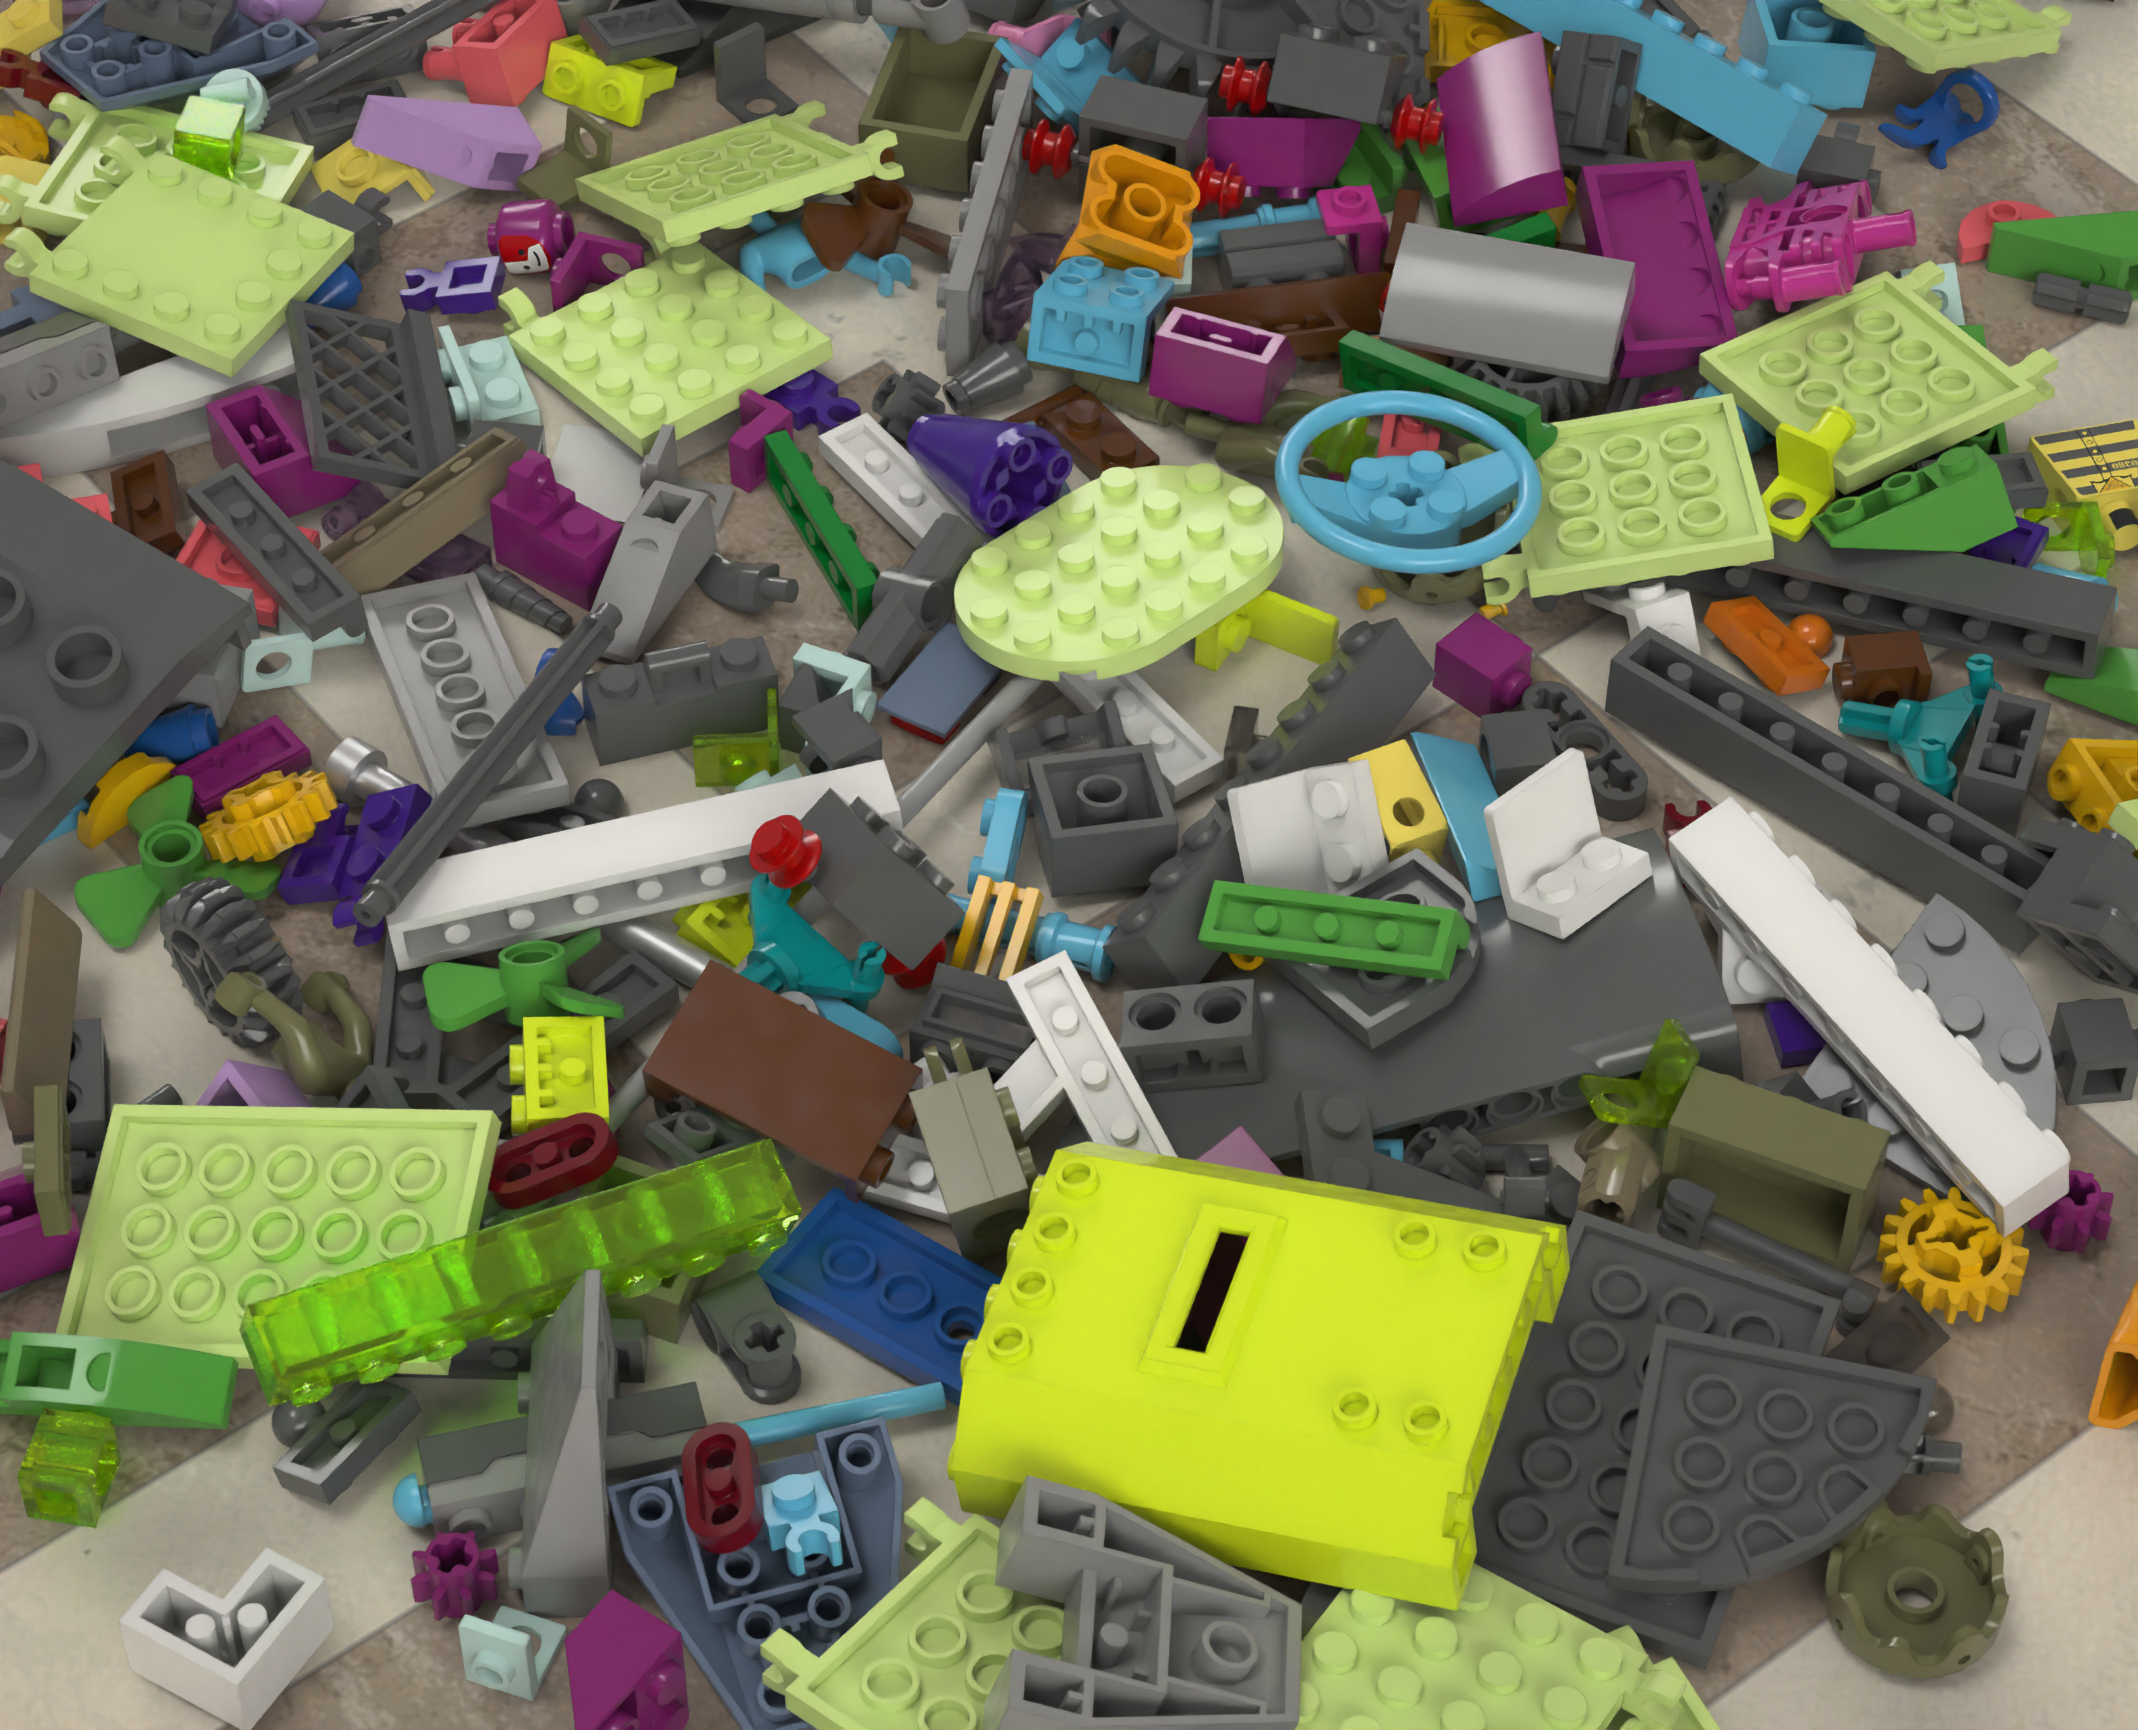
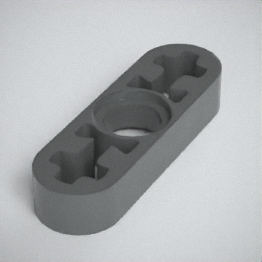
(1581, 726)

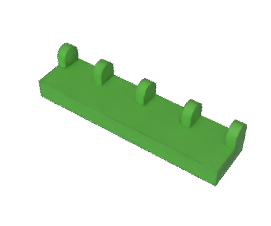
(1333, 930)

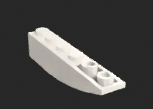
(142, 412)

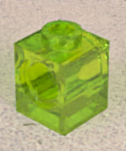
(210, 135)
(69, 1467)

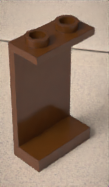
(786, 1077)

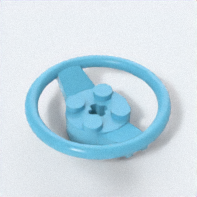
(1409, 508)

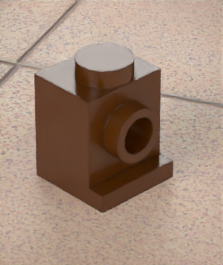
(1882, 669)

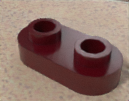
(552, 1160)
(722, 1502)

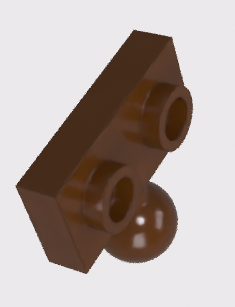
(149, 502)

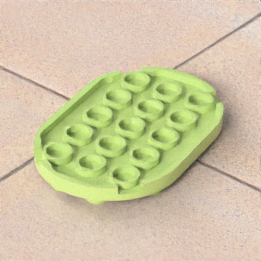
(1119, 572)

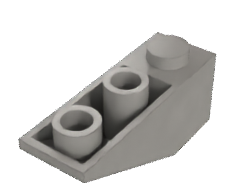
(655, 563)

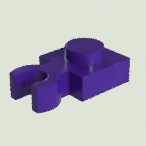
(462, 287)
(814, 401)

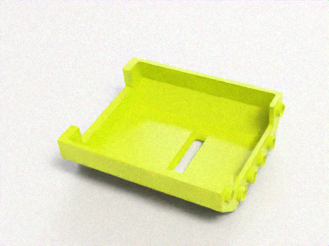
(1336, 1396)

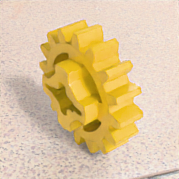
(268, 816)
(1951, 1256)

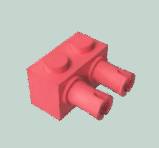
(501, 53)

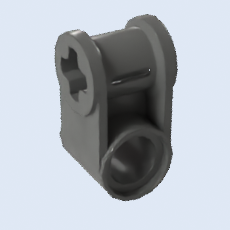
(750, 1337)

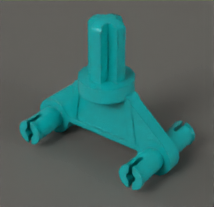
(1926, 731)
(797, 958)

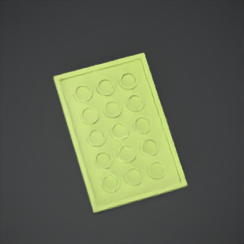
(255, 1201)

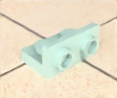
(485, 381)

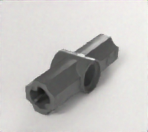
(914, 597)

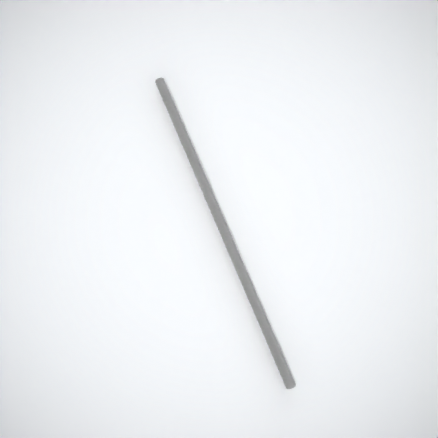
(813, 904)

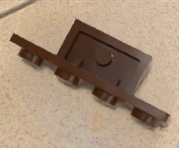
(1308, 312)

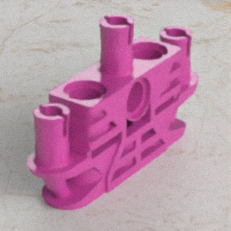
(1808, 244)

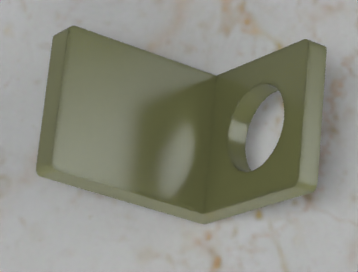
(557, 175)

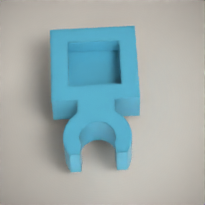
(801, 1519)

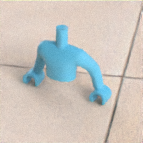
(789, 256)

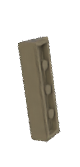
(425, 514)
(39, 1007)

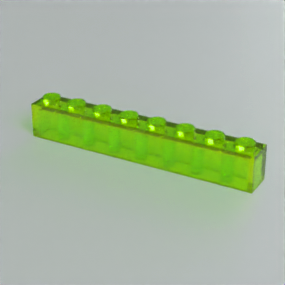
(517, 1273)

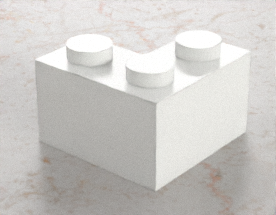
(232, 1650)

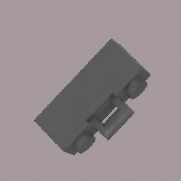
(676, 696)

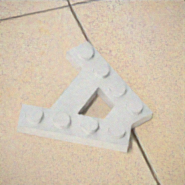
(1068, 1060)

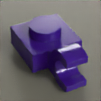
(319, 865)

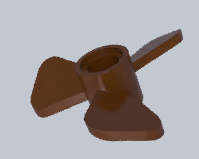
(869, 225)

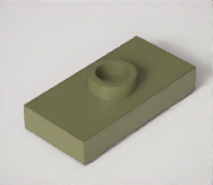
(49, 1160)

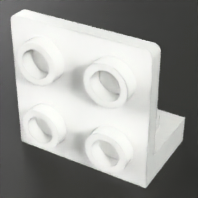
(1309, 828)
(1552, 852)

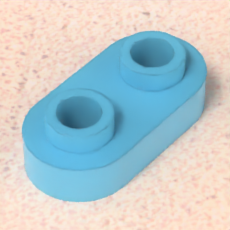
(1004, 826)

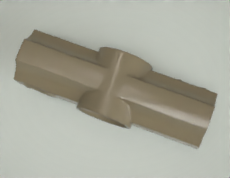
(1617, 1166)

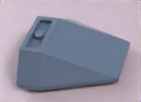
(133, 71)
(742, 1597)

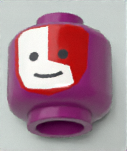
(530, 235)

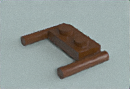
(1088, 432)

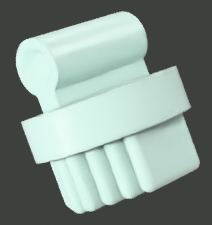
(240, 88)

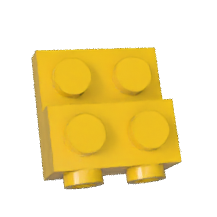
(2093, 778)

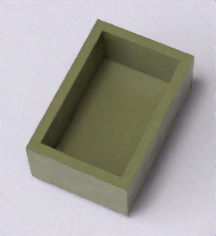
(936, 105)
(1778, 1164)

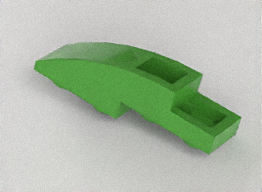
(116, 1380)

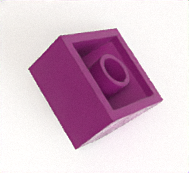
(1282, 151)

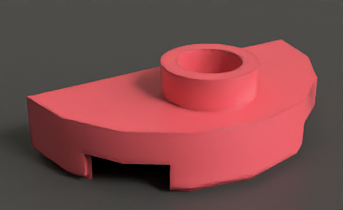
(1977, 226)

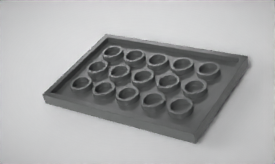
(1573, 1411)

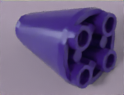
(991, 467)

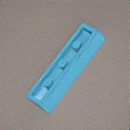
(1462, 792)

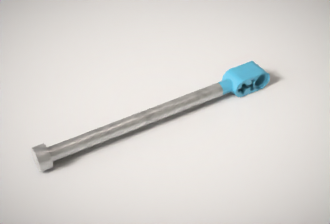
(361, 770)

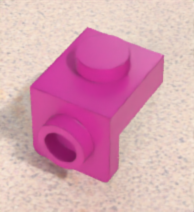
(1357, 215)

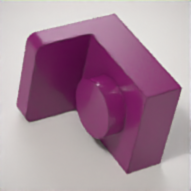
(746, 446)

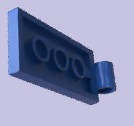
(881, 1289)

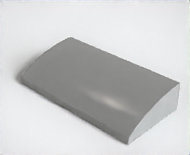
(1508, 303)

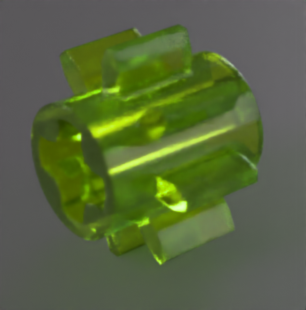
(1344, 444)

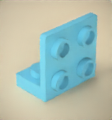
(1064, 72)
(1096, 317)

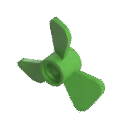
(171, 857)
(528, 984)

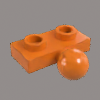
(1779, 655)

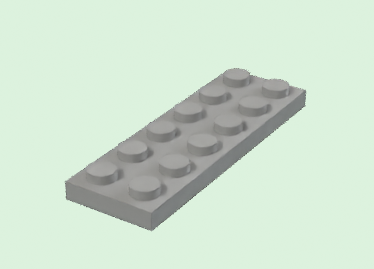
(985, 222)
(454, 685)

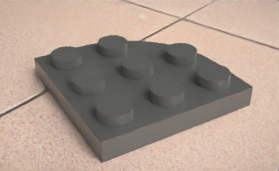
(1380, 1003)

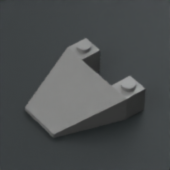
(566, 1518)
(1148, 1626)

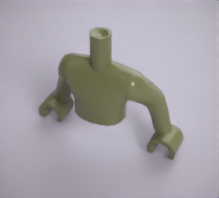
(1254, 447)
(304, 1049)

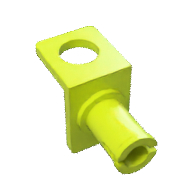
(1807, 469)

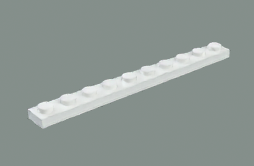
(912, 503)

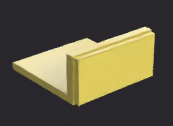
(353, 170)

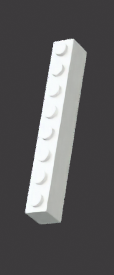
(609, 869)
(1871, 1017)

